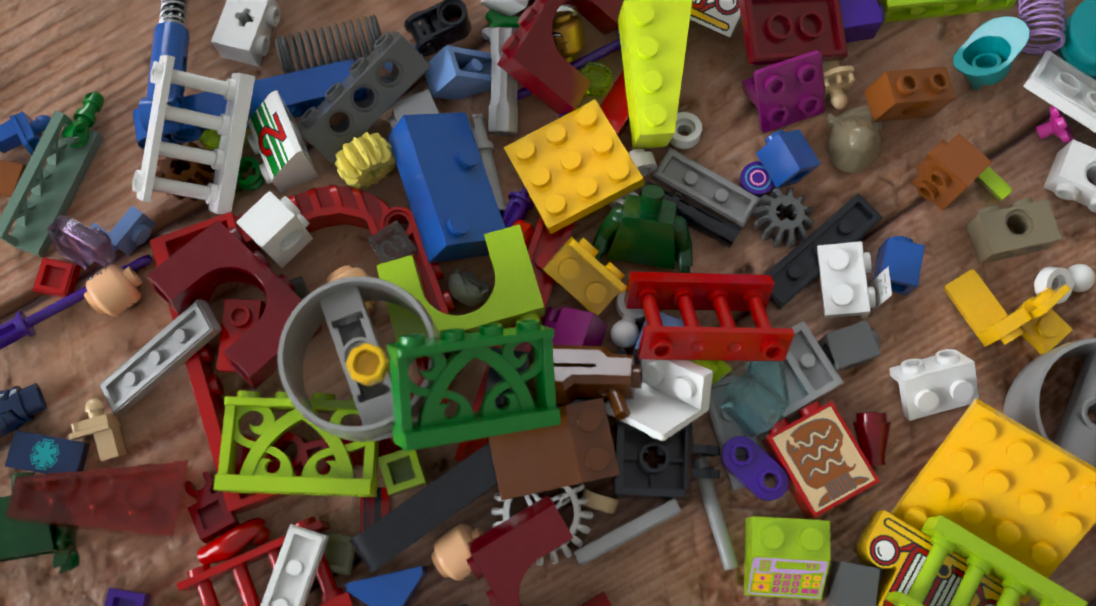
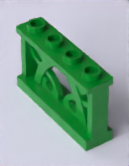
(518, 415)

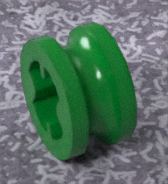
(253, 181)

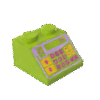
(786, 557)

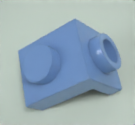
(130, 231)

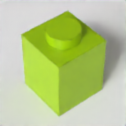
(402, 471)

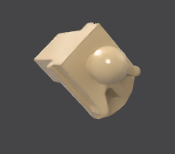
(837, 82)
(103, 427)

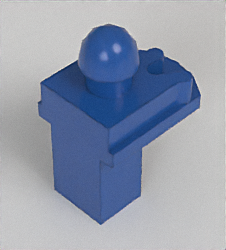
(22, 130)

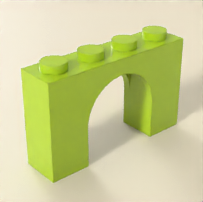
(512, 299)

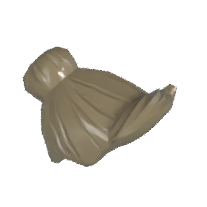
(854, 139)

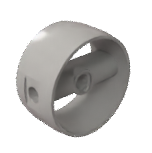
(350, 326)
(1076, 430)

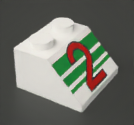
(280, 145)

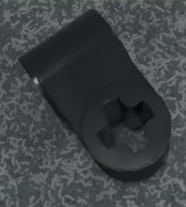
(436, 26)

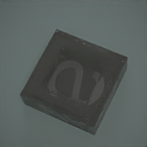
(391, 243)

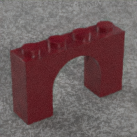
(536, 62)
(219, 258)
(514, 545)

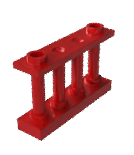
(706, 292)
(204, 575)

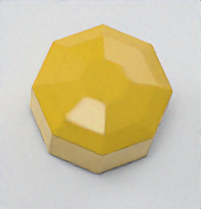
(367, 364)

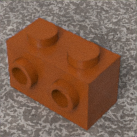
(949, 170)

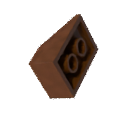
(556, 454)

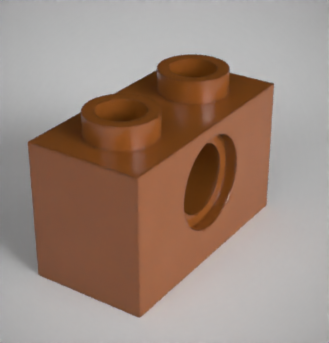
(909, 94)

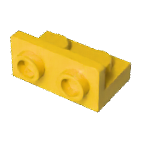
(585, 276)

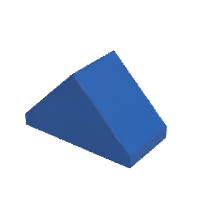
(390, 588)

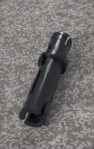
(701, 219)

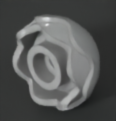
(467, 288)

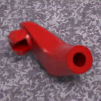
(233, 541)

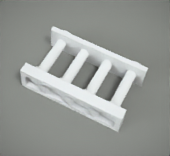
(229, 125)

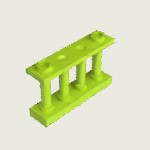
(981, 560)

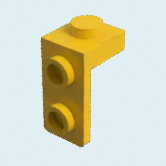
(984, 311)

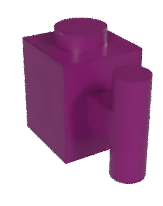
(575, 327)

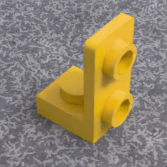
(1046, 326)

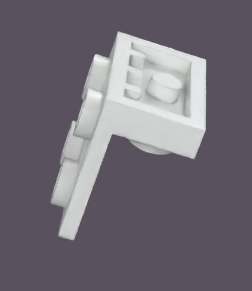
(669, 397)

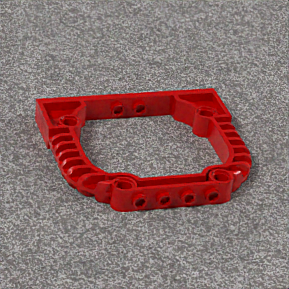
(322, 209)

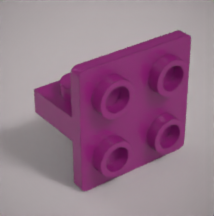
(787, 91)

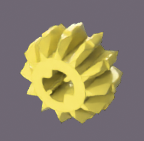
(365, 160)

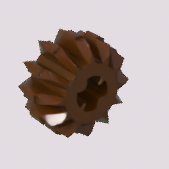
(185, 171)

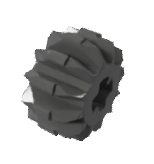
(789, 229)

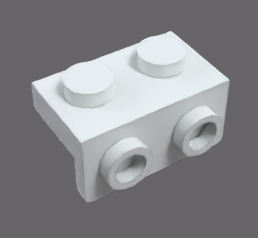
(844, 280)
(936, 383)

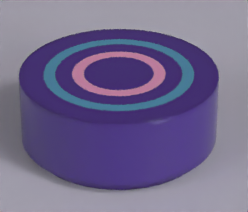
(756, 179)

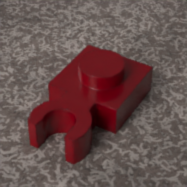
(210, 511)

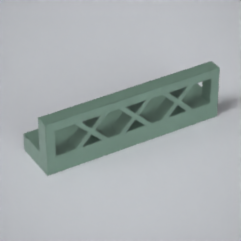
(51, 188)

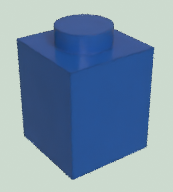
(787, 157)
(903, 261)

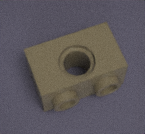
(1034, 227)

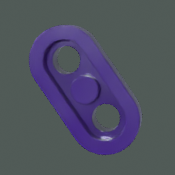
(752, 471)

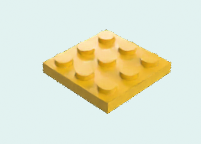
(574, 166)

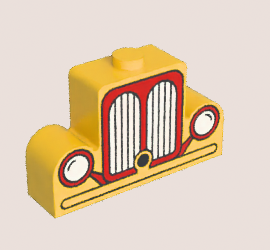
(902, 551)

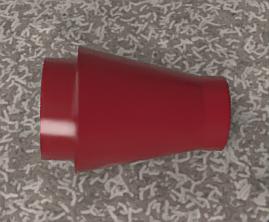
(872, 435)

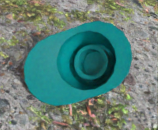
(991, 51)

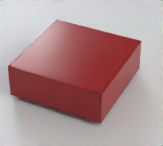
(56, 278)

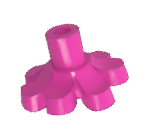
(1057, 126)

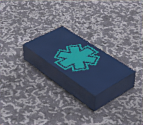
(46, 453)

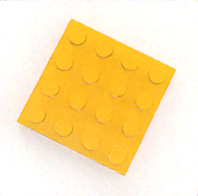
(1006, 489)

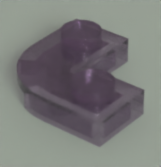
(80, 242)

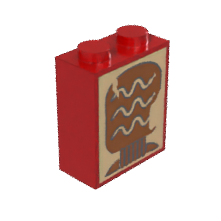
(819, 459)

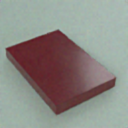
(791, 28)

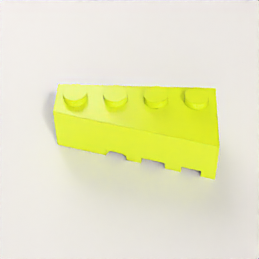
(653, 63)

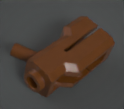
(595, 374)

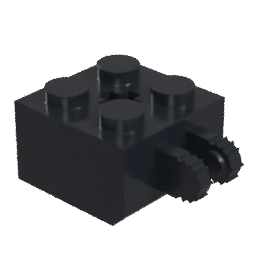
(669, 479)

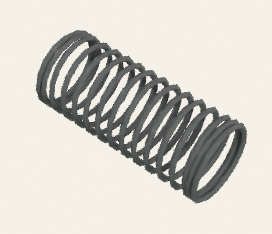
(285, 55)

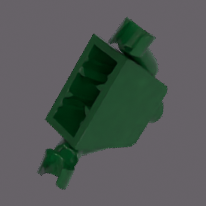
(646, 232)
(29, 540)

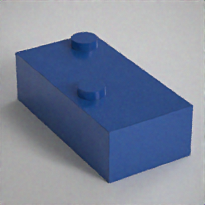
(445, 185)

